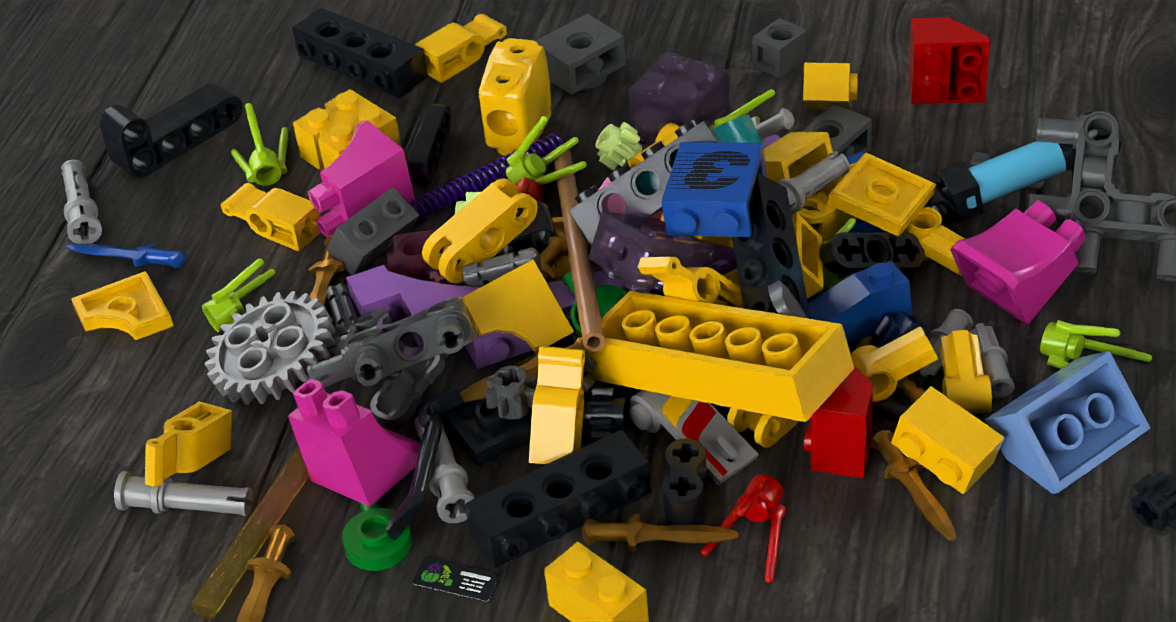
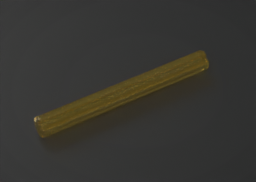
(251, 537)

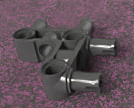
(1122, 214)
(374, 344)

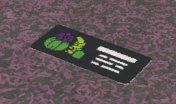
(456, 579)

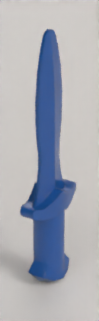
(140, 256)

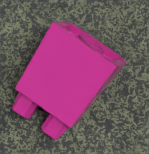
(359, 177)
(1020, 260)
(347, 445)

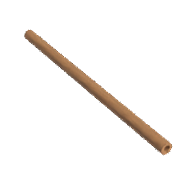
(580, 265)

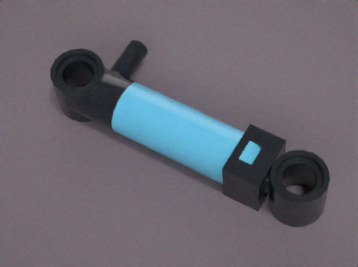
(966, 189)

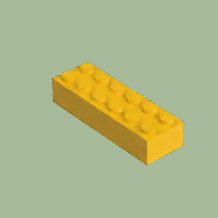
(722, 354)

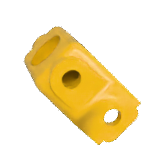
(515, 106)

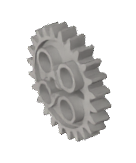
(270, 347)

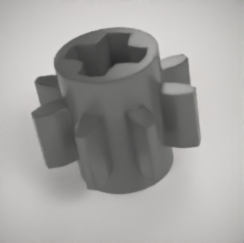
(511, 392)

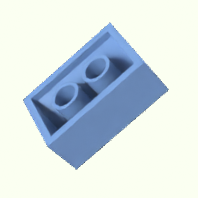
(1070, 422)

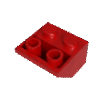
(947, 62)
(842, 428)

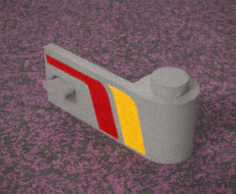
(694, 421)

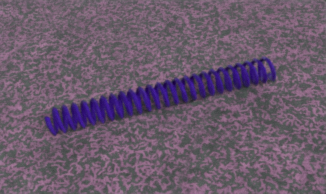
(479, 182)

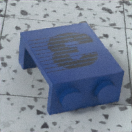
(712, 188)

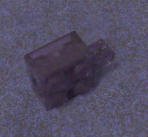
(676, 93)
(626, 239)

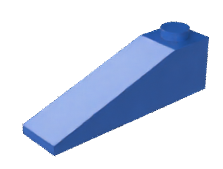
(864, 300)

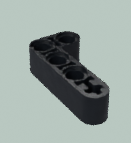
(151, 143)

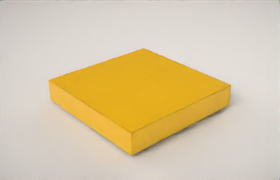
(881, 194)

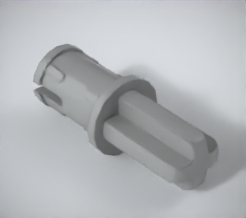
(956, 320)
(994, 361)

